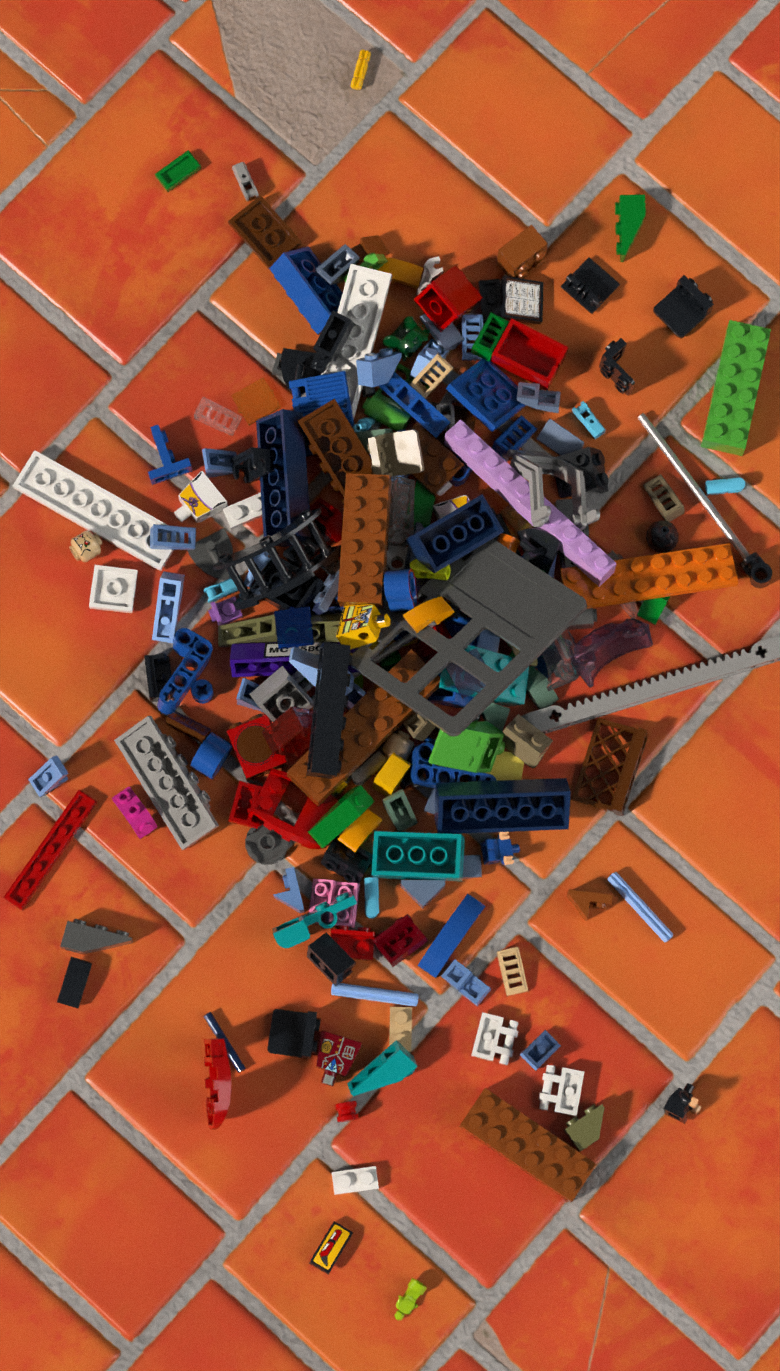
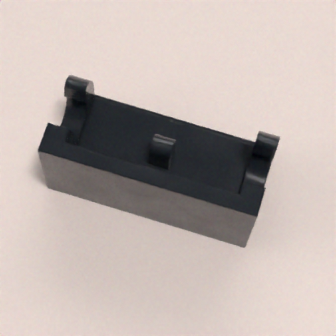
(253, 462)
(158, 674)
(330, 959)

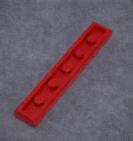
(50, 850)

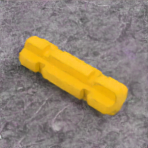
(360, 69)

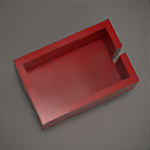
(529, 354)

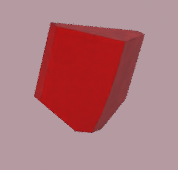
(243, 803)

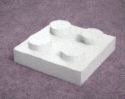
(113, 589)

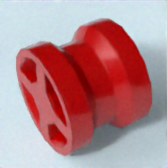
(346, 1111)

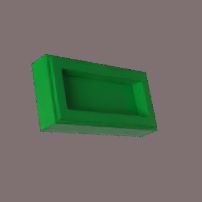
(178, 171)

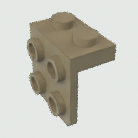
(396, 453)
(526, 741)

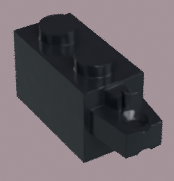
(331, 341)

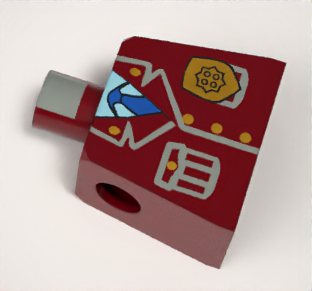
(336, 1056)

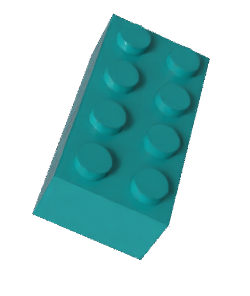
(512, 695)
(418, 856)

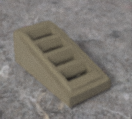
(670, 510)

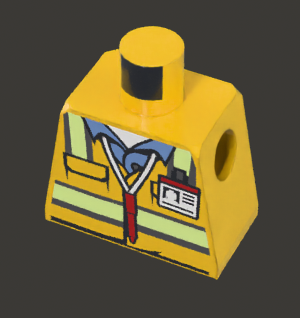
(361, 625)

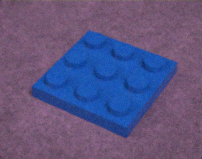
(487, 394)

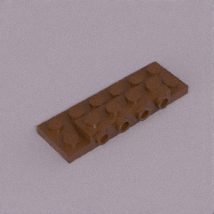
(335, 444)

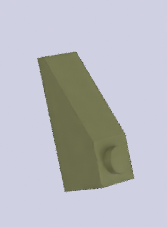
(248, 631)

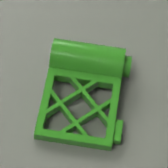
(386, 409)

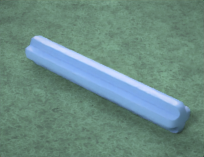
(640, 907)
(375, 994)

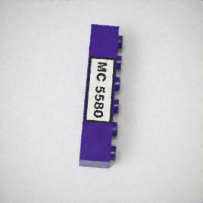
(266, 658)

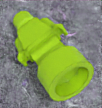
(406, 1303)

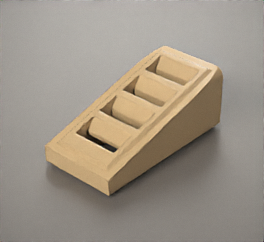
(419, 387)
(506, 953)

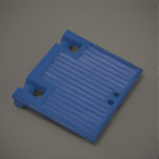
(320, 391)

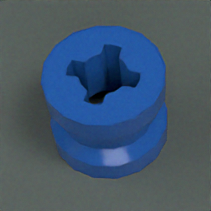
(205, 694)

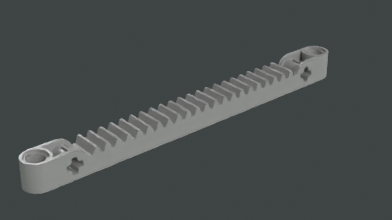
(656, 689)

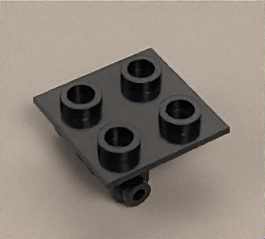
(590, 285)

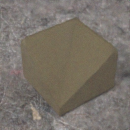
(418, 726)

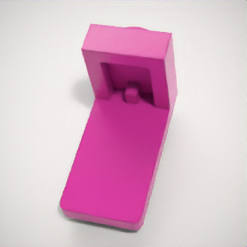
(134, 812)

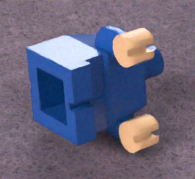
(499, 850)

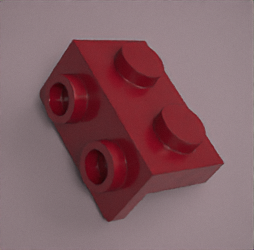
(399, 940)

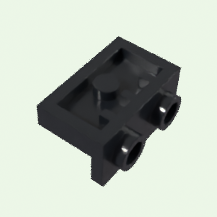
(346, 862)

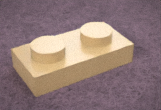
(401, 1026)

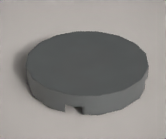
(265, 846)

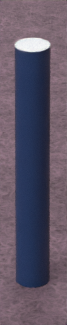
(218, 1032)

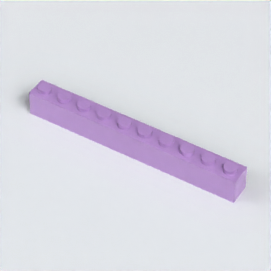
(516, 492)

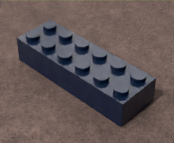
(286, 487)
(502, 806)

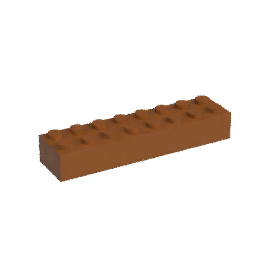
(366, 729)

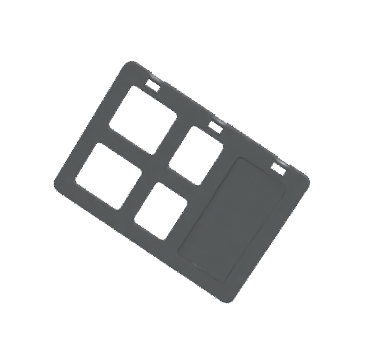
(499, 595)

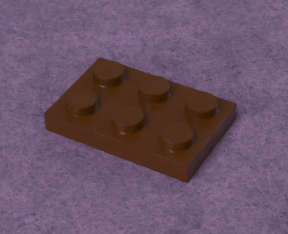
(264, 231)
(438, 462)

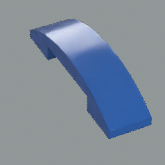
(451, 935)

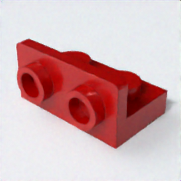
(356, 944)

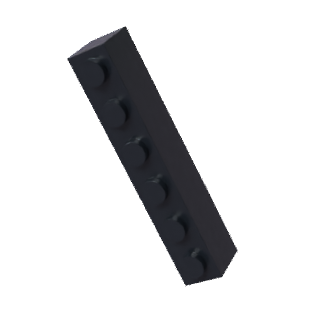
(329, 710)

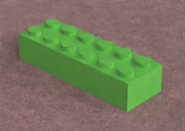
(735, 388)

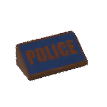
(188, 726)

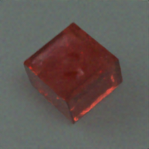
(290, 732)

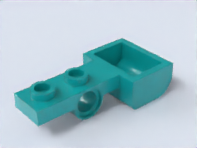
(297, 929)

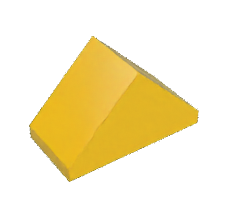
(391, 775)

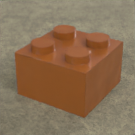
(522, 253)

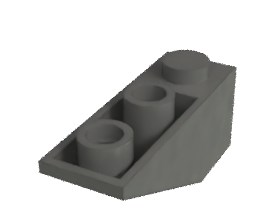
(87, 939)

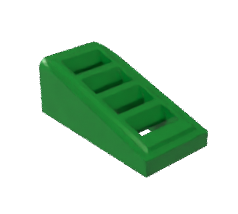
(483, 348)

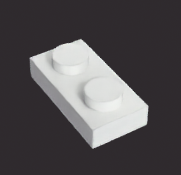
(243, 511)
(355, 1180)

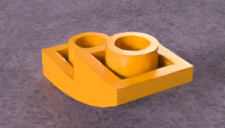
(403, 272)
(427, 612)
(358, 832)

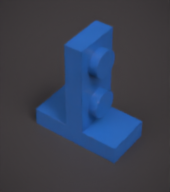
(169, 469)

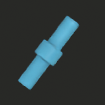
(364, 424)

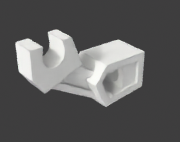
(429, 273)

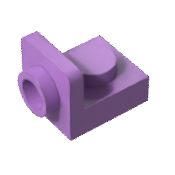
(224, 611)

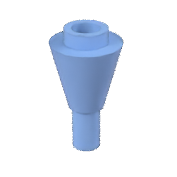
(261, 561)

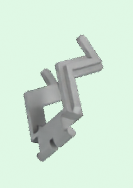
(532, 466)

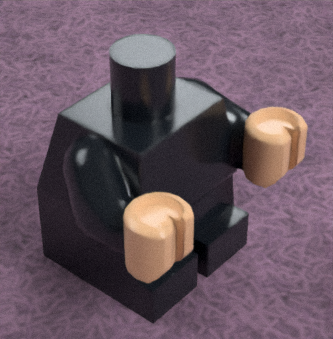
(682, 1102)

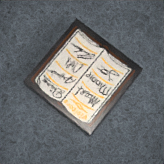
(521, 300)

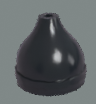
(662, 536)

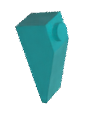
(387, 1068)

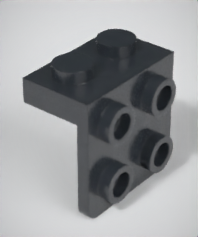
(684, 307)
(612, 370)
(591, 462)
(293, 1033)

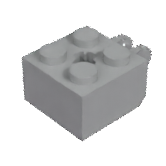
(282, 692)

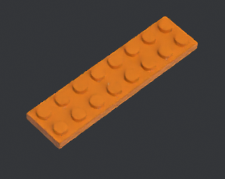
(657, 576)

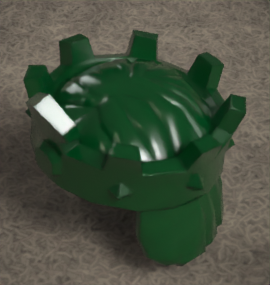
(407, 337)

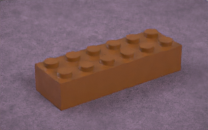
(364, 539)
(527, 1145)

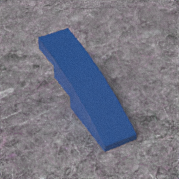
(415, 405)

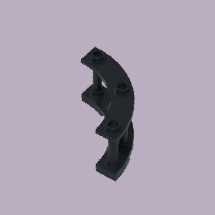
(288, 580)

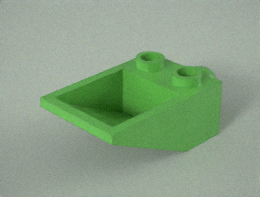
(471, 750)

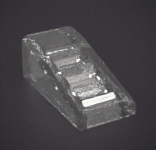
(204, 402)

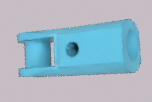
(591, 422)
(724, 486)
(227, 587)
(371, 897)

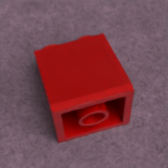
(448, 298)

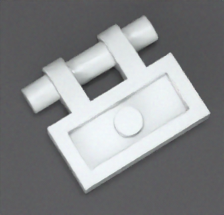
(488, 1035)
(568, 1092)

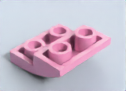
(327, 890)

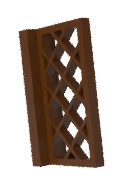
(628, 772)

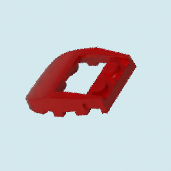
(268, 801)
(218, 1082)

